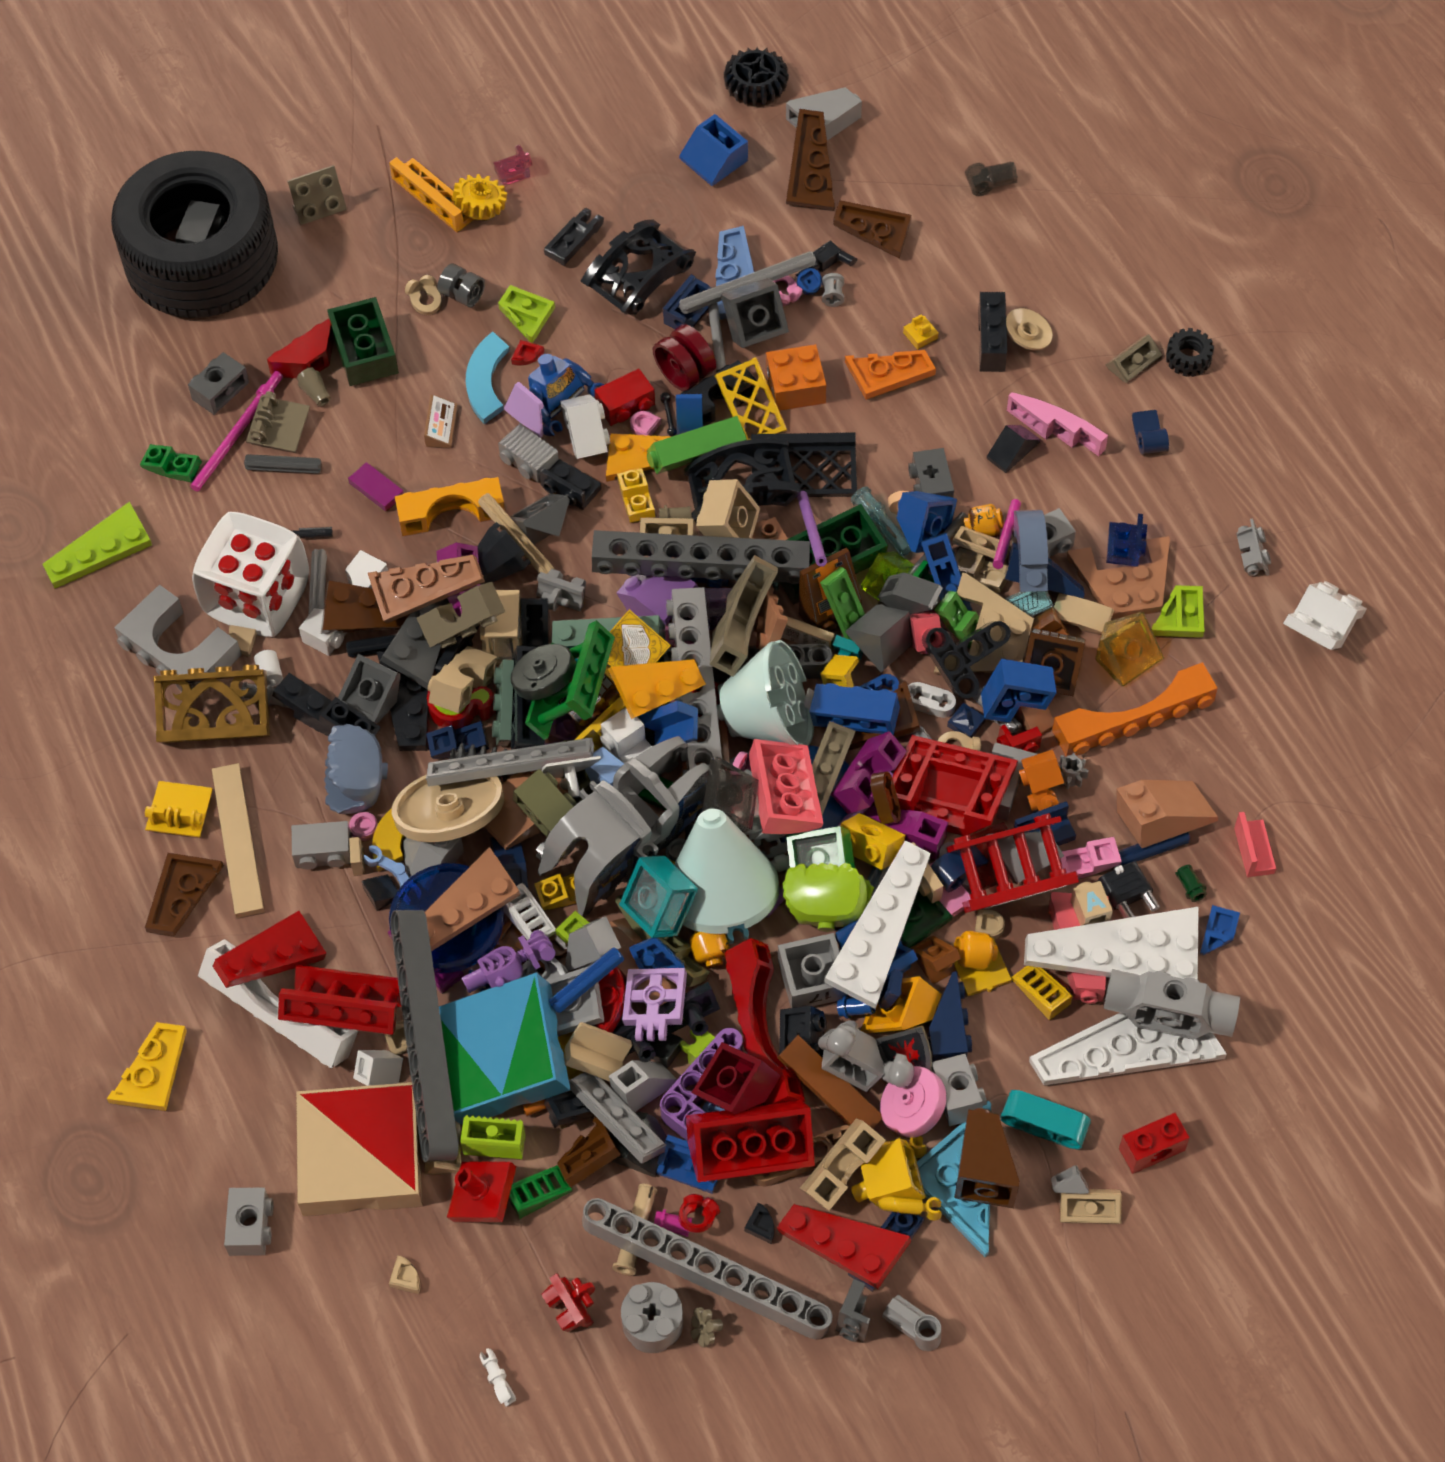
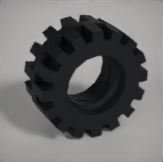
(1191, 340)

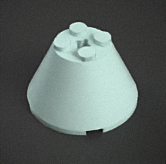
(767, 698)

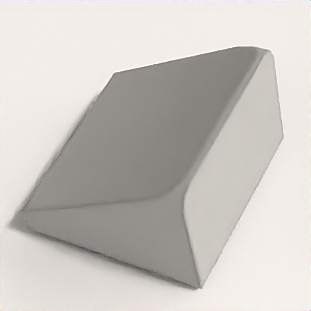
(1070, 1182)

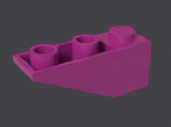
(919, 827)

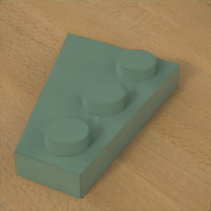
(503, 703)

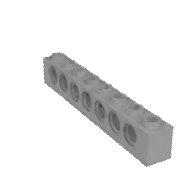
(692, 604)

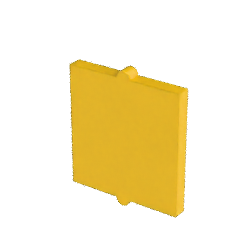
(978, 981)

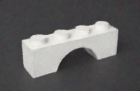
(357, 575)

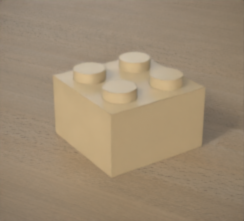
(727, 510)

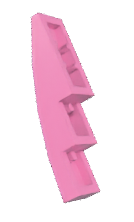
(1049, 419)

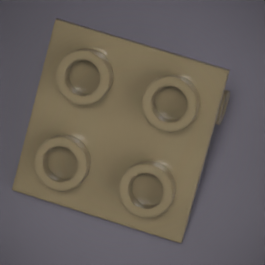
(317, 195)
(277, 423)

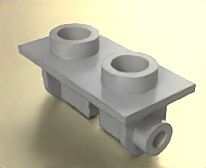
(1252, 539)

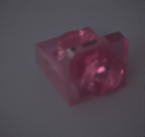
(514, 167)

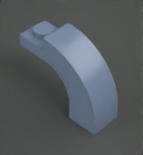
(1032, 550)

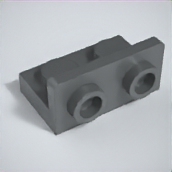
(851, 1322)

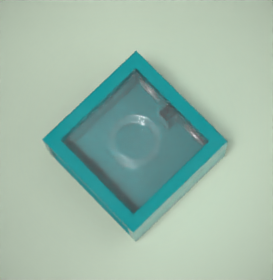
(658, 896)

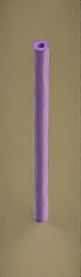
(811, 528)

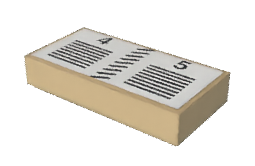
(807, 634)

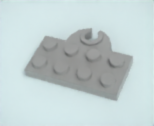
(584, 1009)

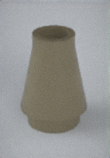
(313, 385)

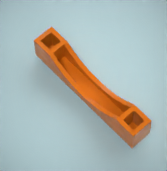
(1086, 729)

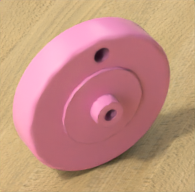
(916, 1107)

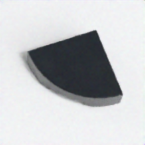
(761, 1224)

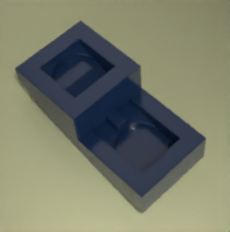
(444, 739)

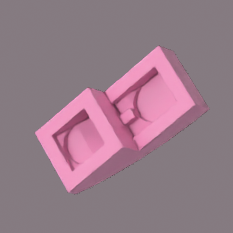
(1092, 859)

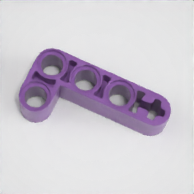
(684, 1099)

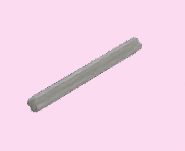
(772, 272)

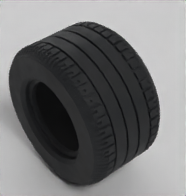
(202, 275)

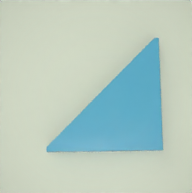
(939, 1178)

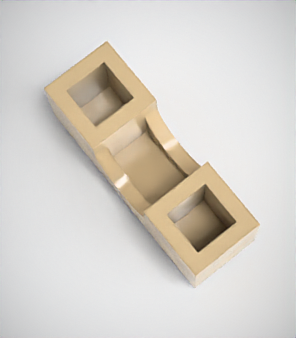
(454, 683)
(831, 1175)

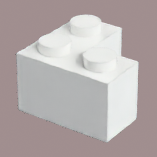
(583, 419)
(624, 736)

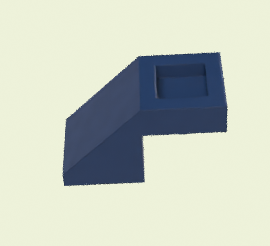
(512, 861)

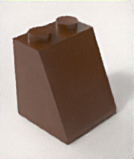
(986, 1162)

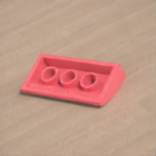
(785, 787)

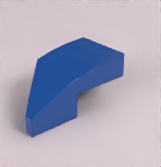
(1219, 929)

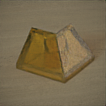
(1128, 648)

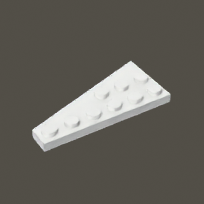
(1130, 945)
(1120, 1048)

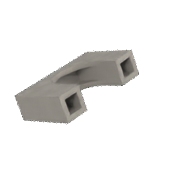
(148, 621)

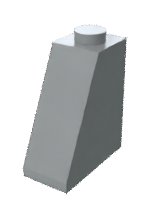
(839, 108)

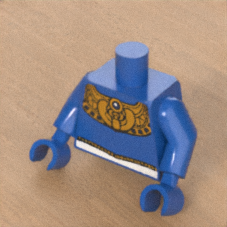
(558, 381)

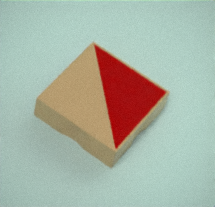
(357, 1149)

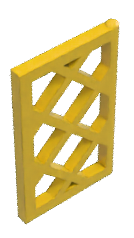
(760, 383)

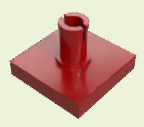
(481, 1191)

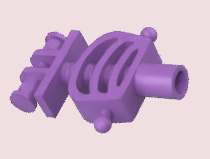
(506, 965)

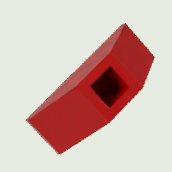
(304, 352)

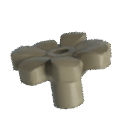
(704, 1326)

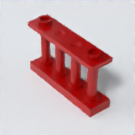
(1005, 890)
(341, 1000)

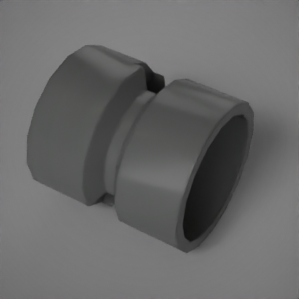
(462, 286)

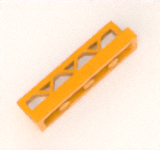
(430, 197)

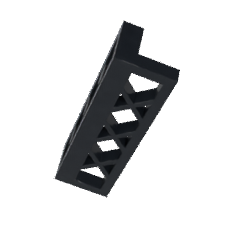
(521, 734)

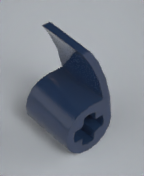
(1148, 432)
(951, 870)

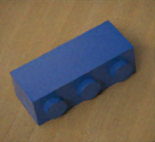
(855, 708)

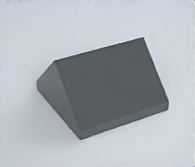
(882, 634)

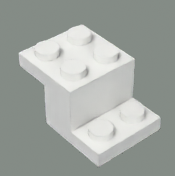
(1326, 615)

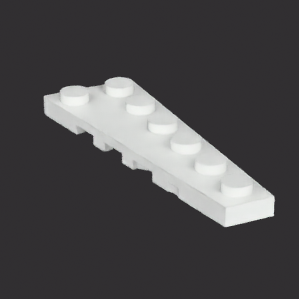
(871, 946)

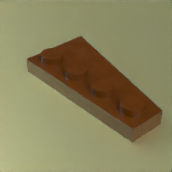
(810, 167)

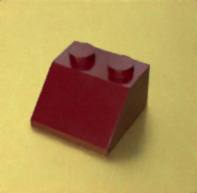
(735, 1080)

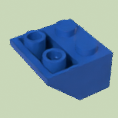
(714, 150)

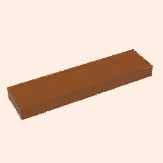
(832, 1090)

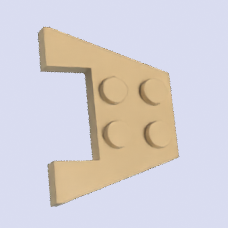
(993, 609)

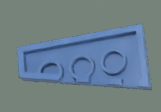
(733, 259)

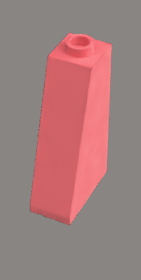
(1083, 986)

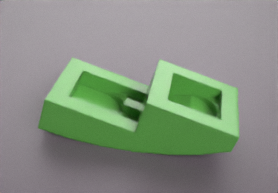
(956, 616)

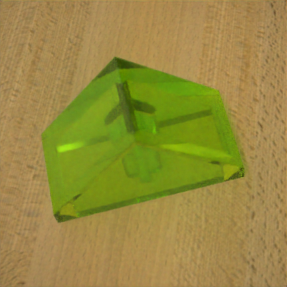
(885, 565)

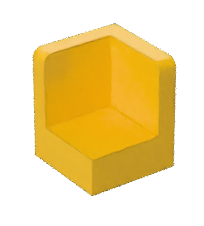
(839, 670)

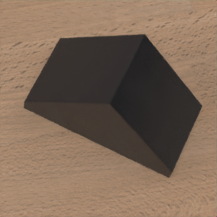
(1012, 446)
(535, 622)

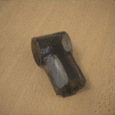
(983, 178)

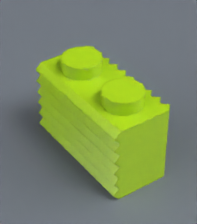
(493, 1137)

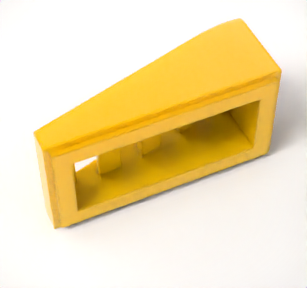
(1049, 1009)

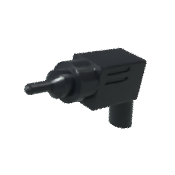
(828, 255)

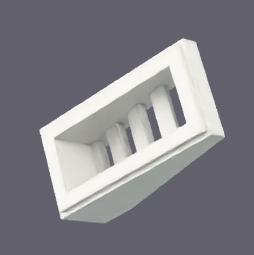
(525, 900)

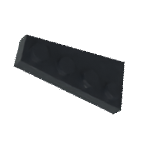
(410, 713)

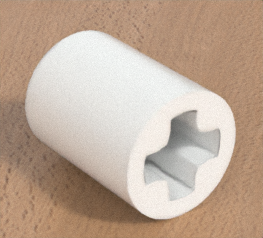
(269, 661)

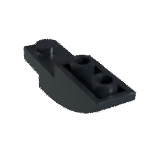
(316, 709)

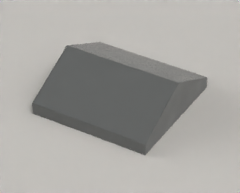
(370, 688)

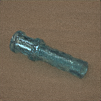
(877, 510)

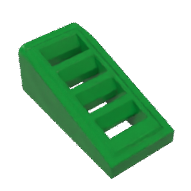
(533, 1204)

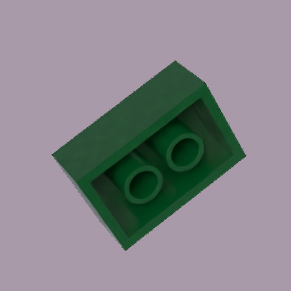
(363, 341)

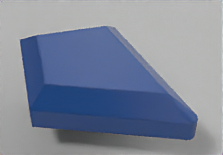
(654, 955)

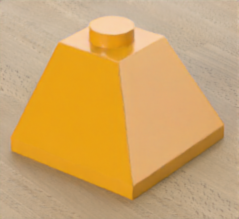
(913, 1007)

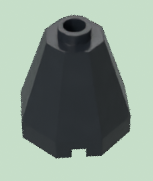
(499, 555)

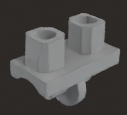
(561, 591)

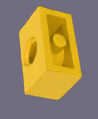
(873, 840)

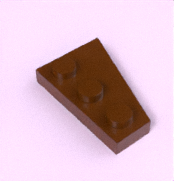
(906, 722)

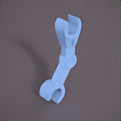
(395, 868)

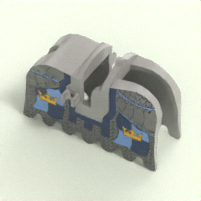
(622, 824)

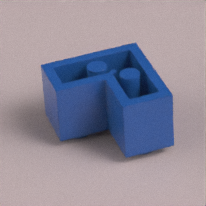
(1017, 685)

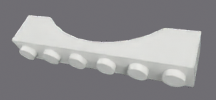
(325, 1043)

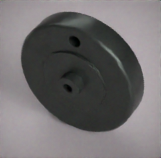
(543, 671)

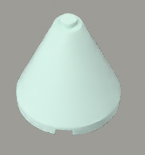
(731, 876)

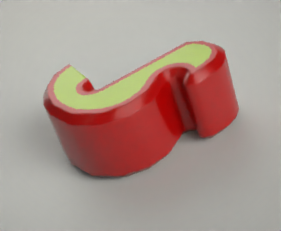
(480, 704)

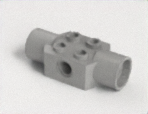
(1171, 1004)

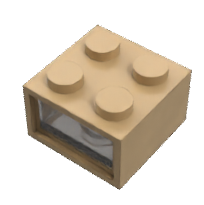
(505, 634)

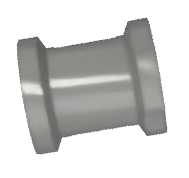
(833, 289)

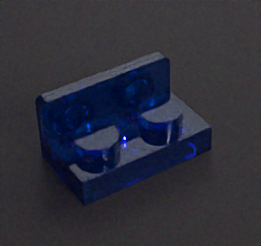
(1126, 542)

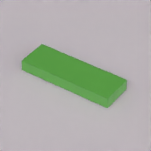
(842, 599)

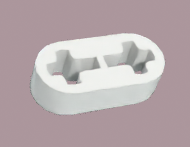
(931, 698)

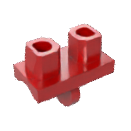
(563, 1291)

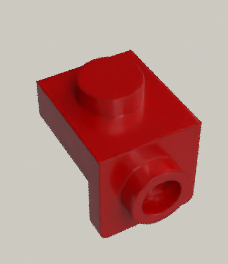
(1027, 740)

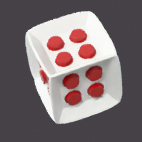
(251, 573)

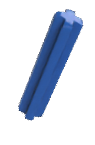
(586, 980)

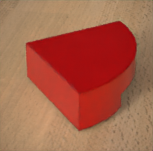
(526, 353)

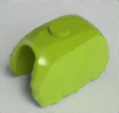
(826, 895)

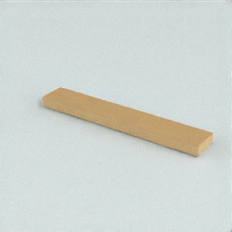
(237, 840)

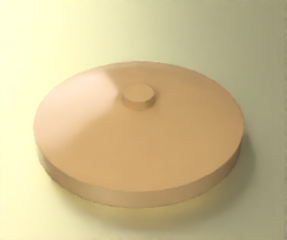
(447, 809)

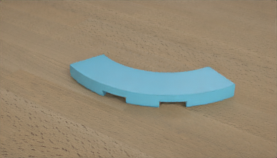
(479, 377)

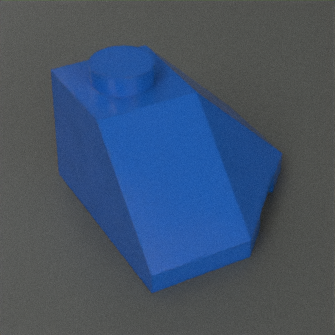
(924, 516)

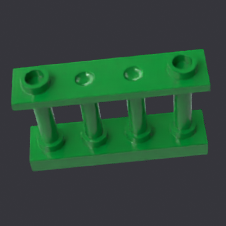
(585, 685)

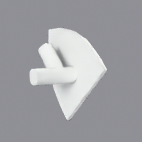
(569, 770)

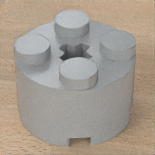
(648, 1300)

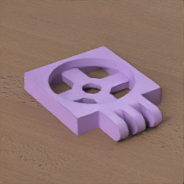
(652, 1020)

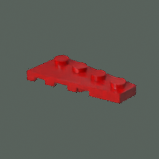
(270, 952)
(849, 1244)

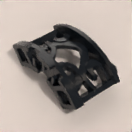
(644, 239)
(756, 454)

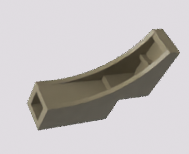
(744, 601)

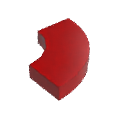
(612, 998)

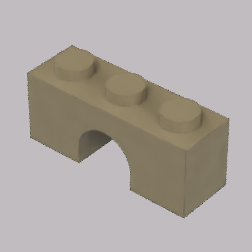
(478, 606)

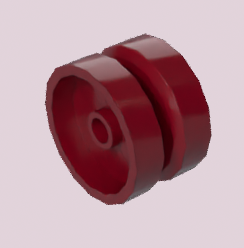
(684, 357)

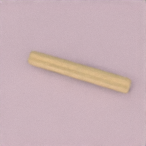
(498, 515)

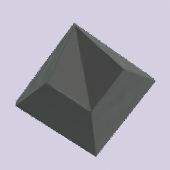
(542, 517)

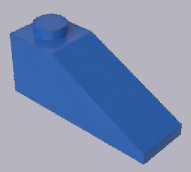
(943, 564)

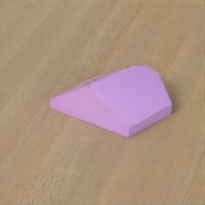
(525, 408)

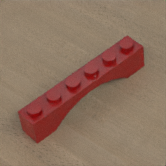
(750, 977)

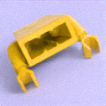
(895, 1181)

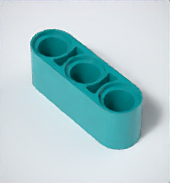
(1045, 1119)

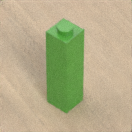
(685, 447)

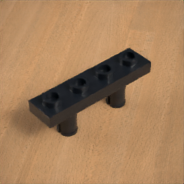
(697, 1005)

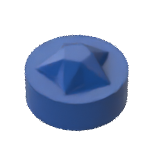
(809, 281)

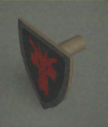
(911, 1043)

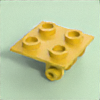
(178, 809)

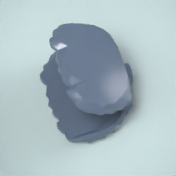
(353, 769)

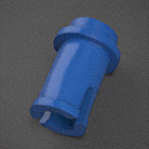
(850, 1006)

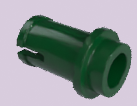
(1191, 883)

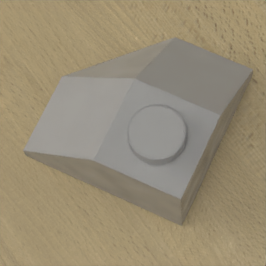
(422, 855)

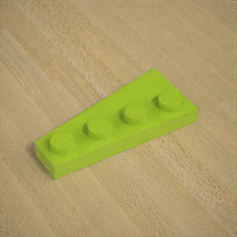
(102, 545)

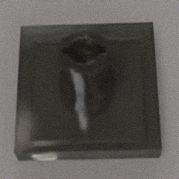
(731, 792)

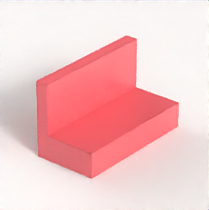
(1254, 846)

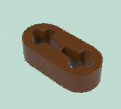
(885, 797)

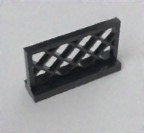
(822, 444)

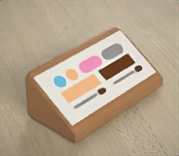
(440, 422)

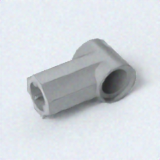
(912, 1321)

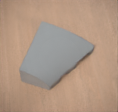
(1037, 853)

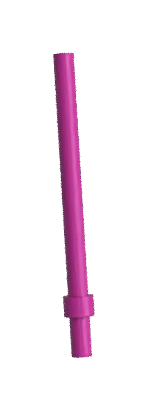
(234, 434)

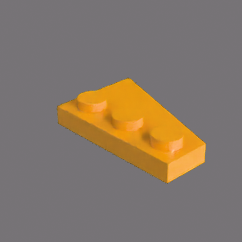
(655, 684)

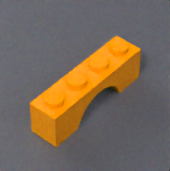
(420, 508)

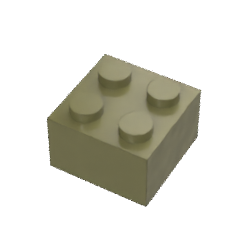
(543, 801)

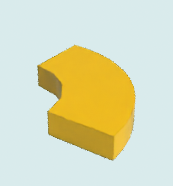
(388, 839)

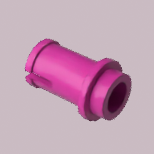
(670, 1222)

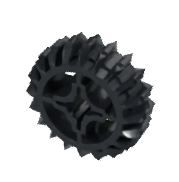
(756, 76)

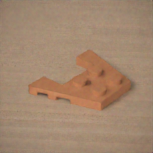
(1128, 587)

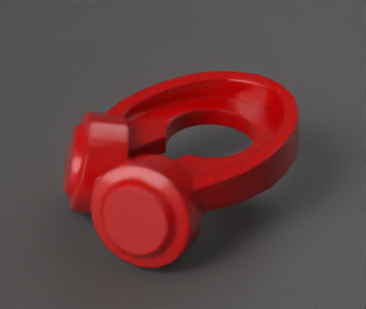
(689, 1206)

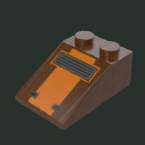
(813, 603)

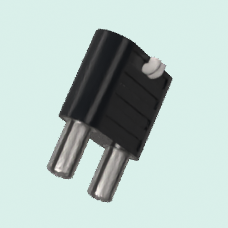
(1127, 886)

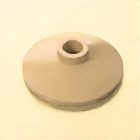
(1028, 329)

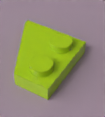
(526, 311)
(1182, 613)

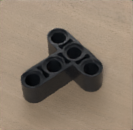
(960, 652)

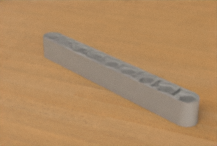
(714, 1281)

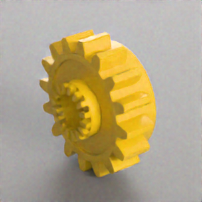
(479, 197)

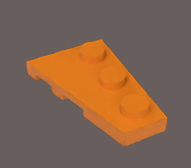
(886, 373)

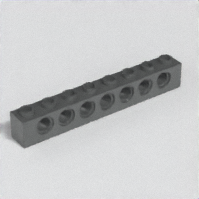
(689, 550)

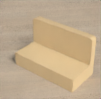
(596, 1051)

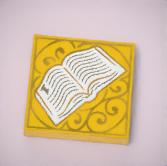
(635, 642)

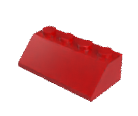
(750, 1142)

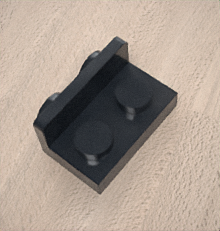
(569, 481)
(802, 1021)

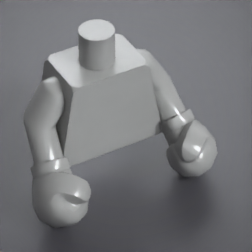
(857, 1059)

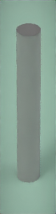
(716, 336)

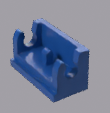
(678, 1165)

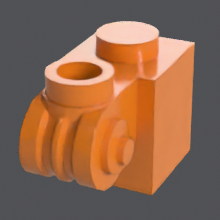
(1041, 774)

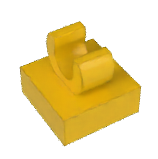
(920, 332)

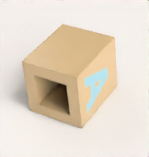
(1091, 903)

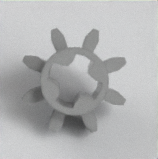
(1072, 770)

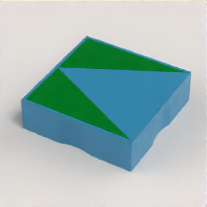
(503, 1048)

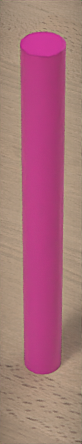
(1006, 535)

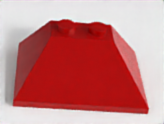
(952, 783)

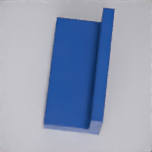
(672, 721)

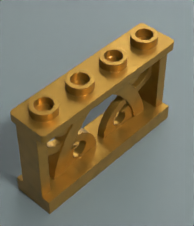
(181, 728)

